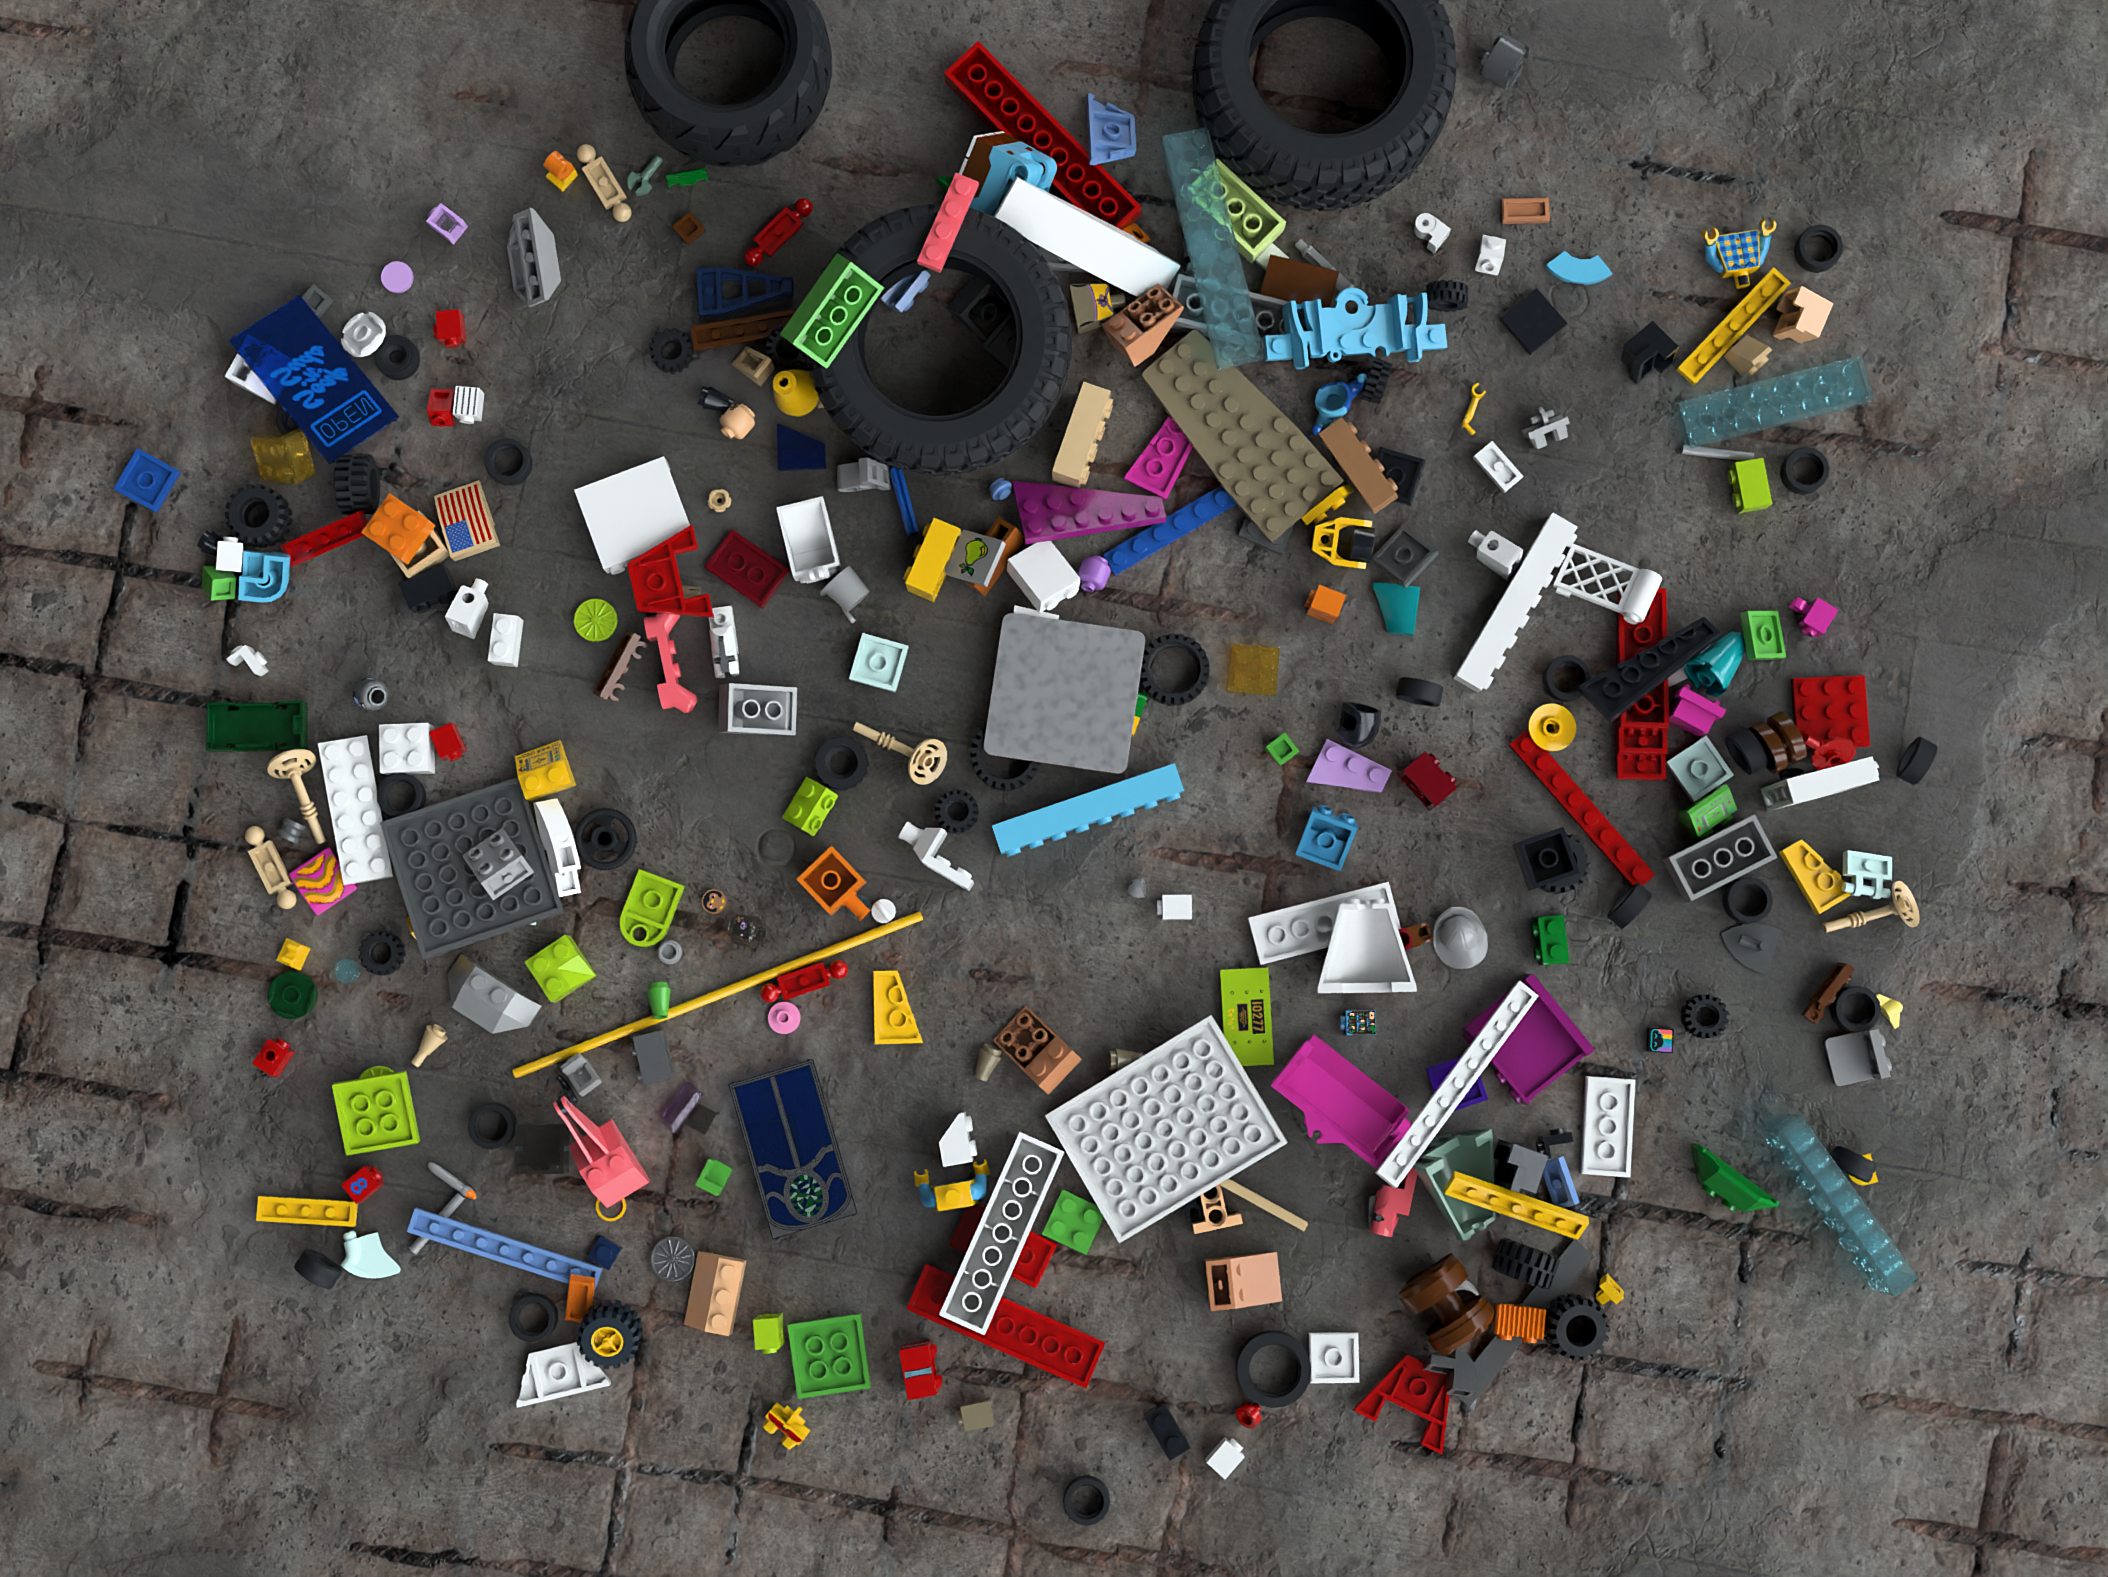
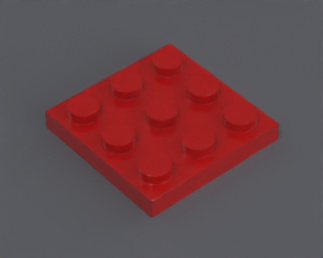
(1832, 708)

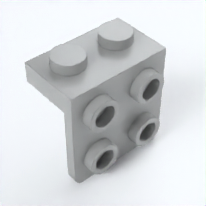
(1857, 1057)

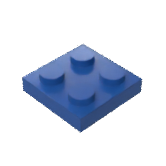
(147, 480)

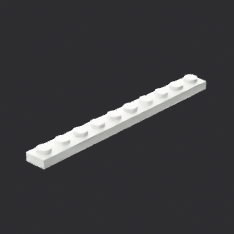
(1456, 1084)

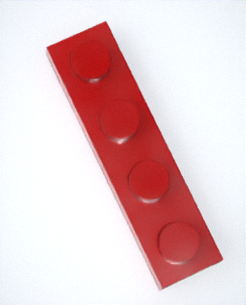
(325, 538)

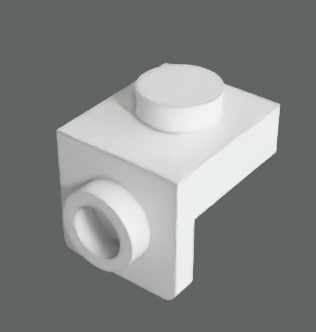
(1490, 255)
(254, 659)

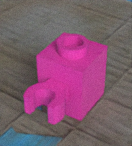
(1815, 616)

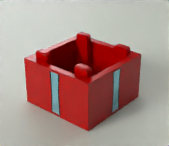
(920, 1369)

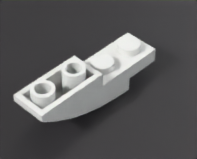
(559, 844)

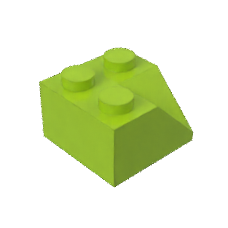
(560, 968)

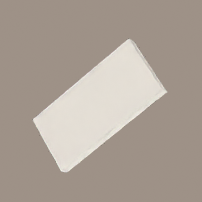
(1607, 1126)

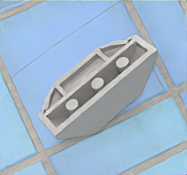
(532, 258)
(488, 998)

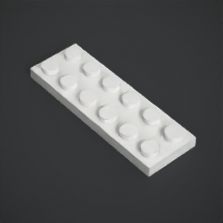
(355, 810)
(1307, 925)

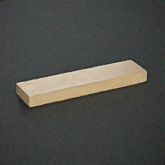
(1264, 1204)

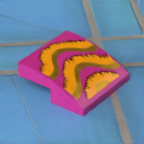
(321, 881)

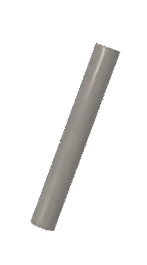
(1717, 453)
(447, 1211)

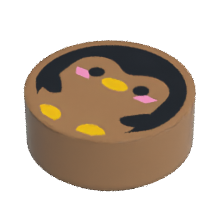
(714, 901)

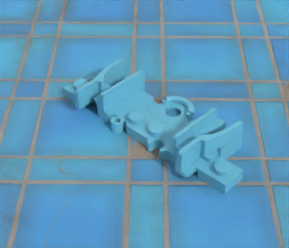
(1354, 334)

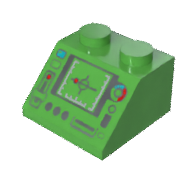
(1707, 812)

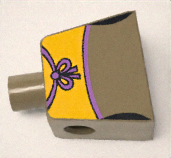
(1093, 305)

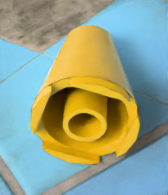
(794, 392)

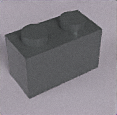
(653, 1057)

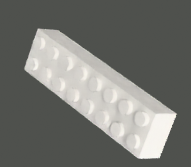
(1001, 1233)

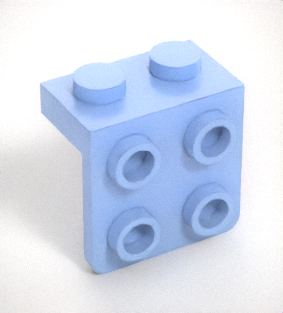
(902, 293)

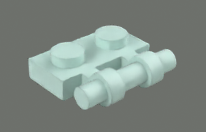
(1870, 867)

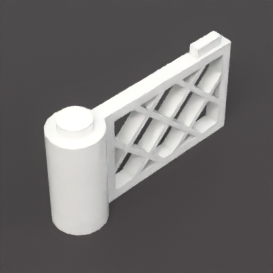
(1634, 600)

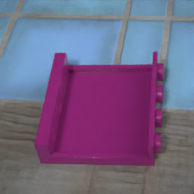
(1538, 1047)

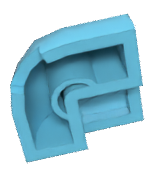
(263, 576)

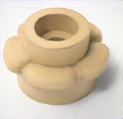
(719, 494)

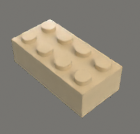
(1080, 439)

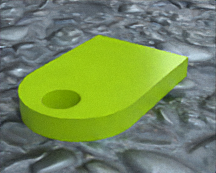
(650, 906)

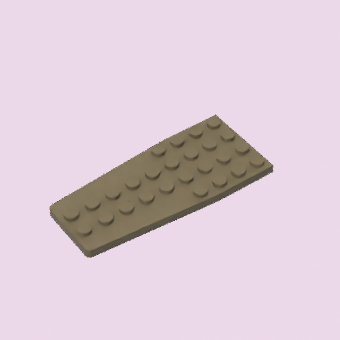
(1241, 437)

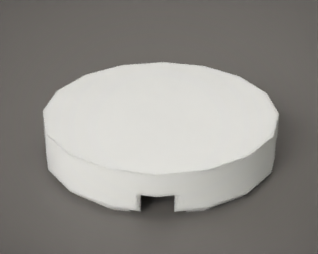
(363, 334)

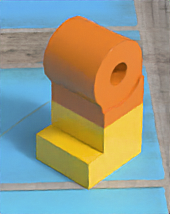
(560, 170)

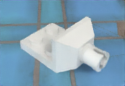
(926, 845)

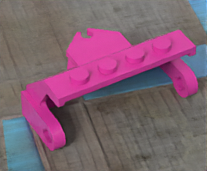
(1342, 1102)

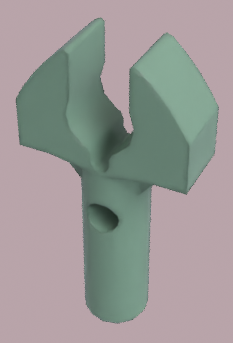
(644, 176)

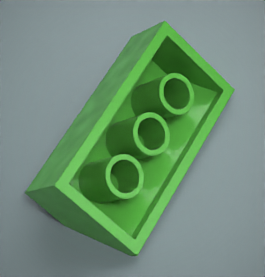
(832, 310)

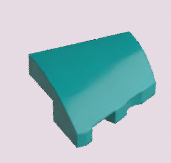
(1398, 607)

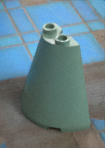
(1468, 1155)

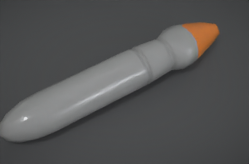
(465, 1190)

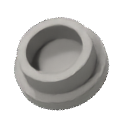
(669, 952)

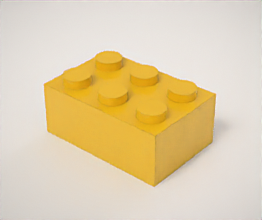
(931, 559)

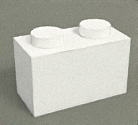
(505, 640)

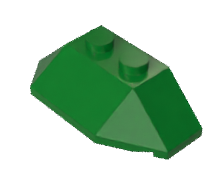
(1728, 1184)

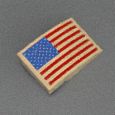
(466, 521)

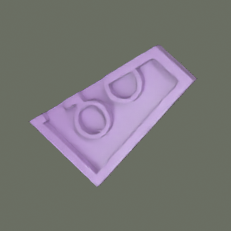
(1347, 769)

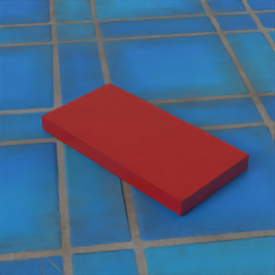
(1032, 1259)

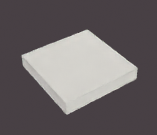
(1334, 1357)

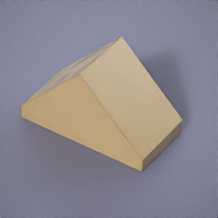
(754, 365)

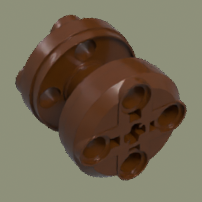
(1457, 1319)

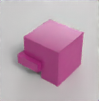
(1694, 712)

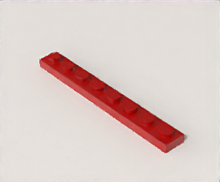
(1582, 810)

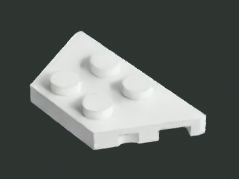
(557, 1374)

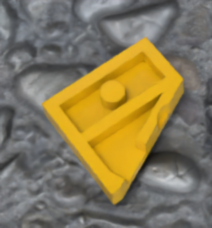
(1333, 501)

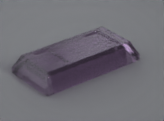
(681, 1107)

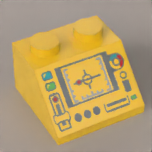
(544, 771)

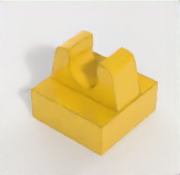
(293, 954)
(1609, 1291)

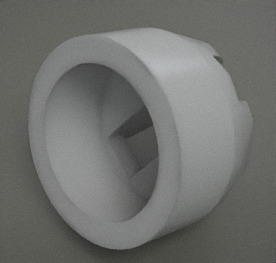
(1137, 888)

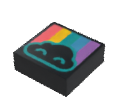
(1660, 1040)

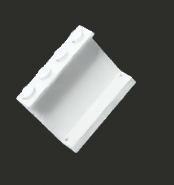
(632, 512)

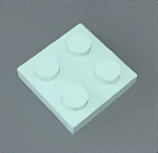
(878, 662)
(1699, 769)

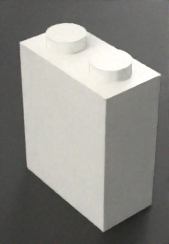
(1043, 575)

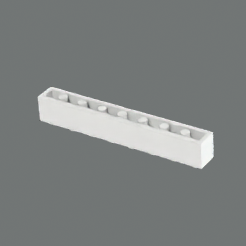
(1515, 603)

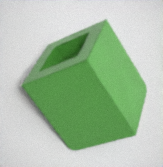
(218, 583)
(1282, 749)
(714, 1177)

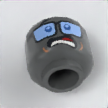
(370, 694)

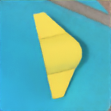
(1890, 1009)

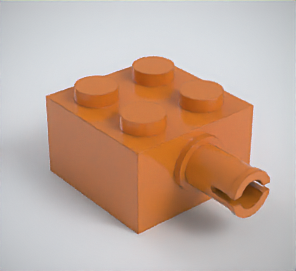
(834, 884)

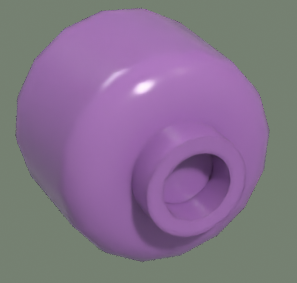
(1093, 573)

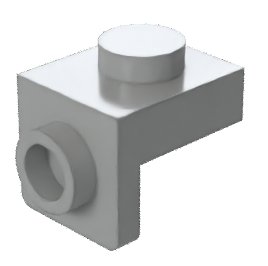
(581, 1074)

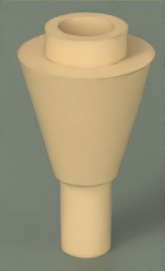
(431, 1040)

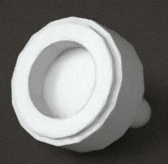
(883, 911)

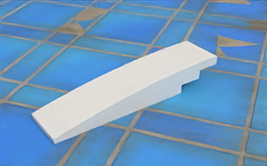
(1085, 239)

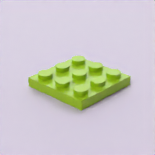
(376, 1113)

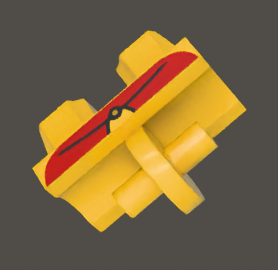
(788, 1422)

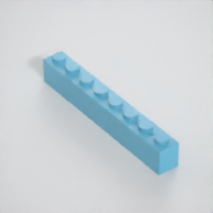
(1088, 809)

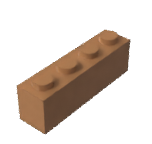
(1358, 465)

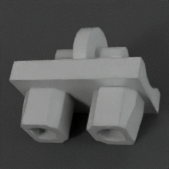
(1536, 433)

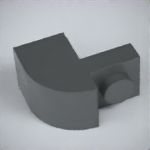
(1460, 1371)

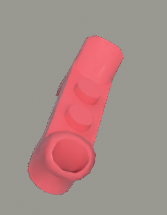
(670, 693)

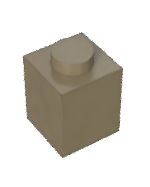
(976, 1414)

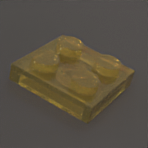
(1253, 670)

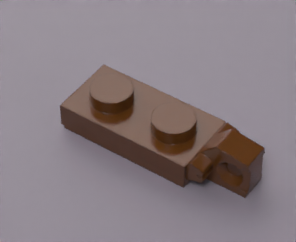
(1827, 992)

